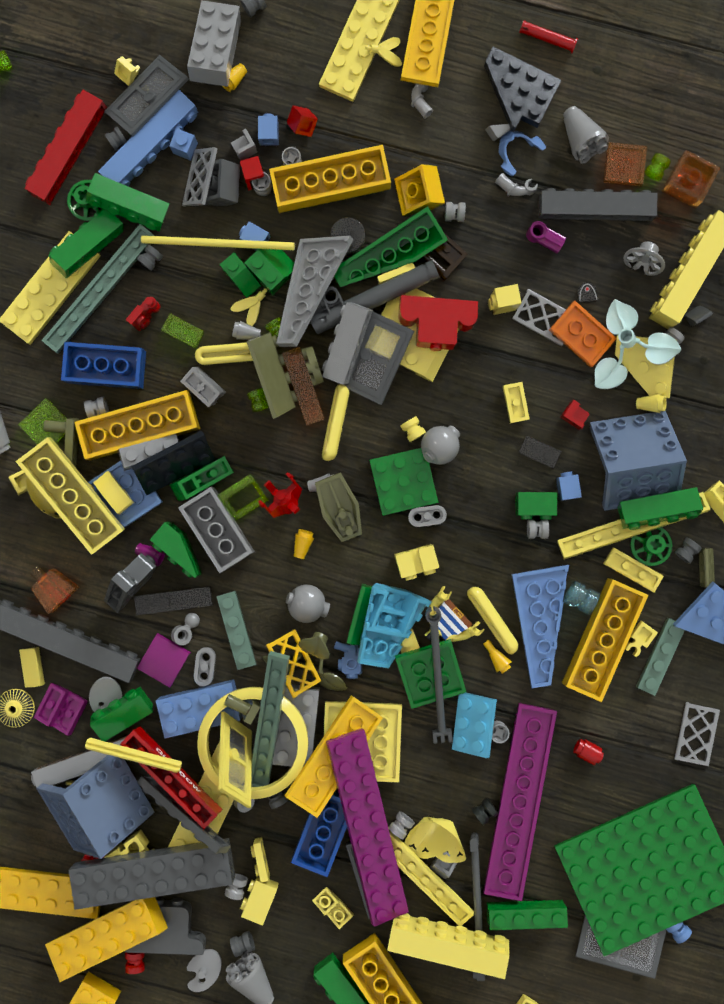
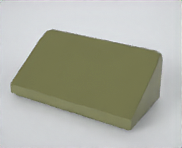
(706, 567)

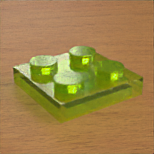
(34, 422)

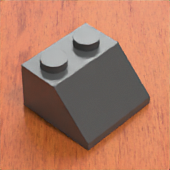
(223, 184)

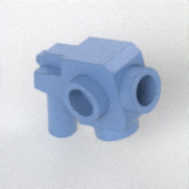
(349, 663)

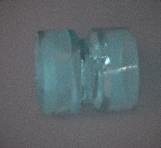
(579, 596)

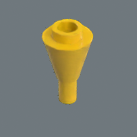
(499, 660)

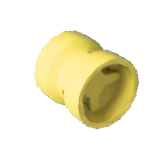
(414, 431)

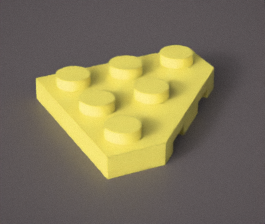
(652, 377)

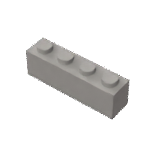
(346, 342)

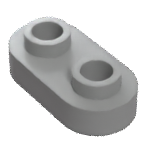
(427, 516)
(206, 666)

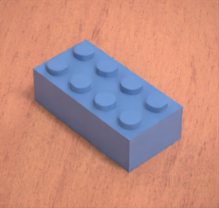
(185, 710)

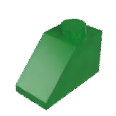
(240, 275)

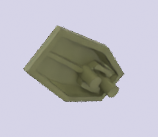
(339, 507)

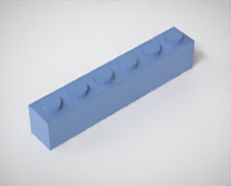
(150, 140)

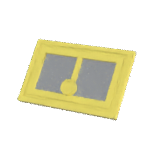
(235, 760)

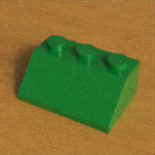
(357, 623)

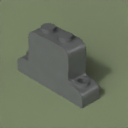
(129, 582)
(178, 936)

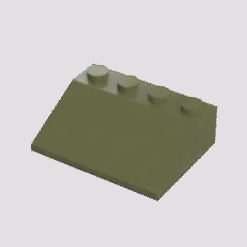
(271, 374)

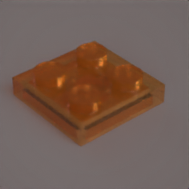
(625, 164)

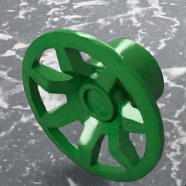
(80, 197)
(652, 545)

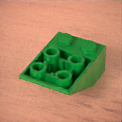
(178, 548)

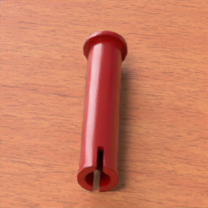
(548, 36)

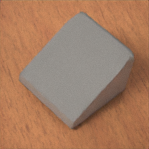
(497, 131)
(442, 868)

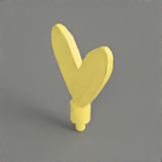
(383, 50)
(253, 304)

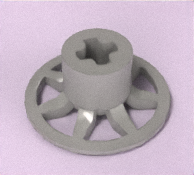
(647, 256)

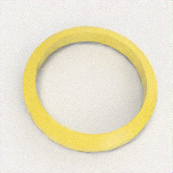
(297, 721)

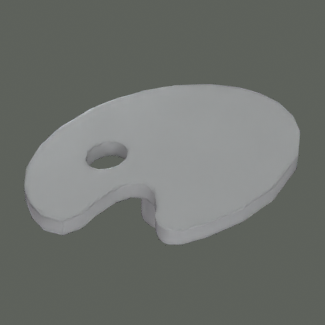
(104, 690)
(205, 966)

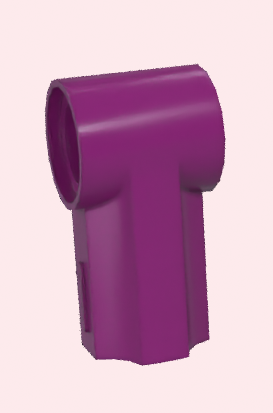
(548, 237)

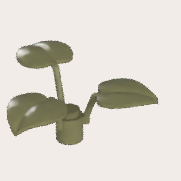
(317, 647)

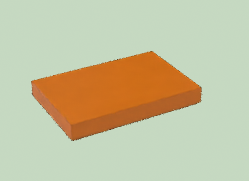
(582, 334)

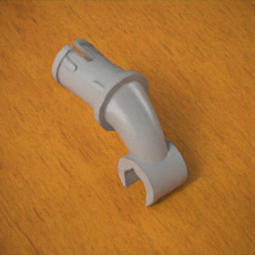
(418, 101)
(513, 189)

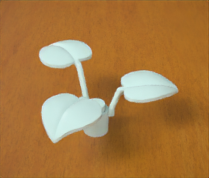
(620, 321)

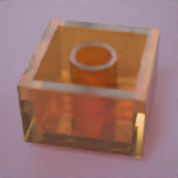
(691, 179)

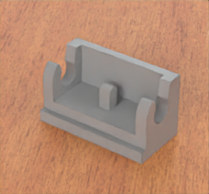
(202, 386)

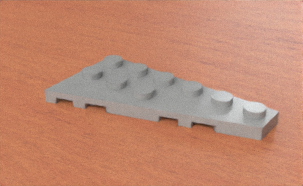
(311, 276)

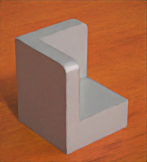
(244, 146)

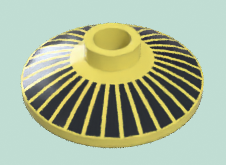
(24, 708)

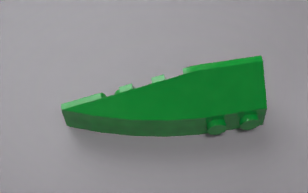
(394, 249)

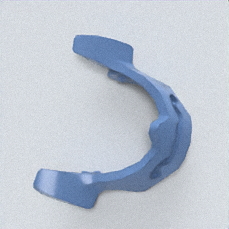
(509, 136)

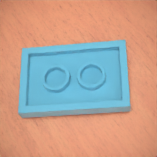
(474, 724)

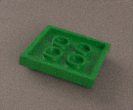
(403, 481)
(418, 674)

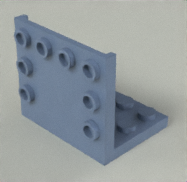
(638, 457)
(98, 807)

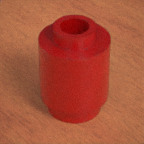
(588, 751)

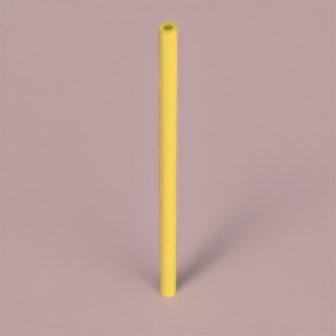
(218, 242)

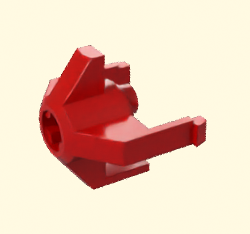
(284, 500)

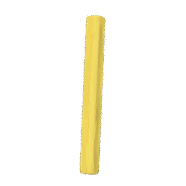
(133, 755)

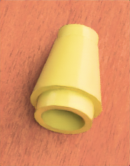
(652, 403)

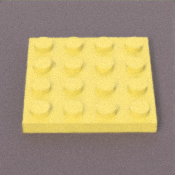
(385, 740)

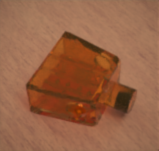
(52, 588)

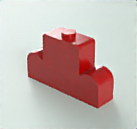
(437, 319)

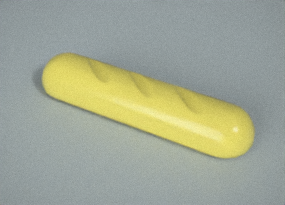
(223, 354)
(335, 422)
(493, 619)

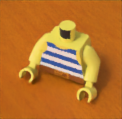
(453, 622)

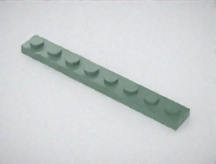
(97, 290)
(269, 718)

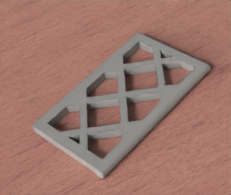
(204, 185)
(530, 324)
(707, 746)

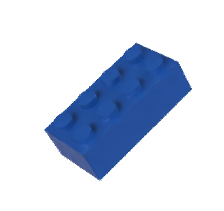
(103, 365)
(321, 838)

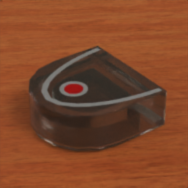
(587, 293)

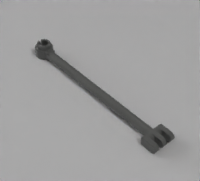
(442, 731)
(474, 849)

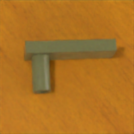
(71, 436)
(247, 707)

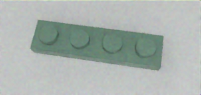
(236, 630)
(660, 657)

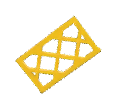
(308, 665)

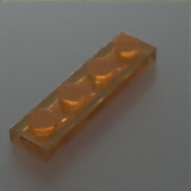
(303, 386)

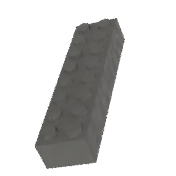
(149, 874)

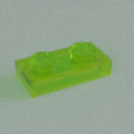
(182, 331)

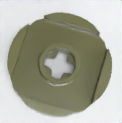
(312, 365)

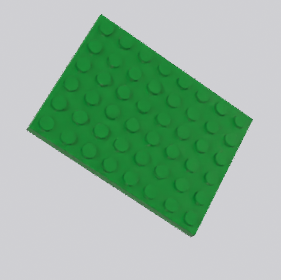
(646, 869)

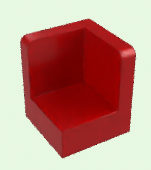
(302, 121)
(251, 170)
(575, 415)

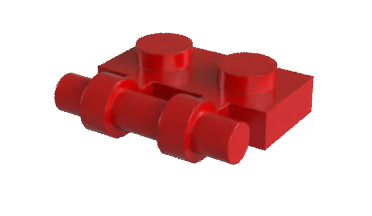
(141, 314)

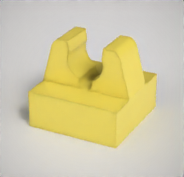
(126, 70)

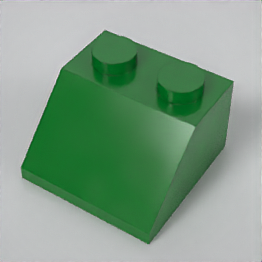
(270, 268)

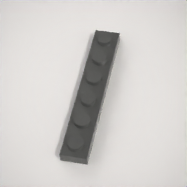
(208, 836)

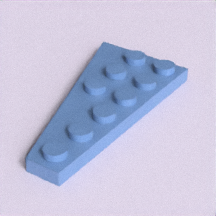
(539, 609)
(705, 615)

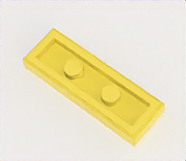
(633, 570)

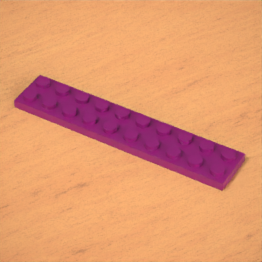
(520, 802)
(367, 826)

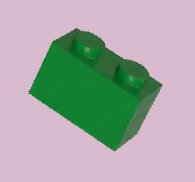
(536, 503)

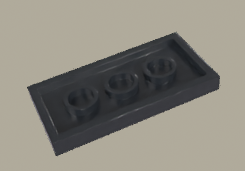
(173, 463)

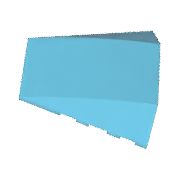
(388, 623)

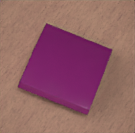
(163, 660)
(60, 709)

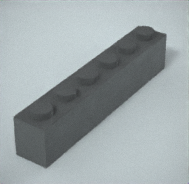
(597, 205)

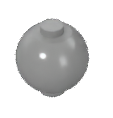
(440, 444)
(307, 603)

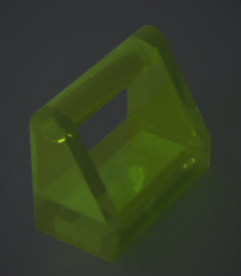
(236, 488)

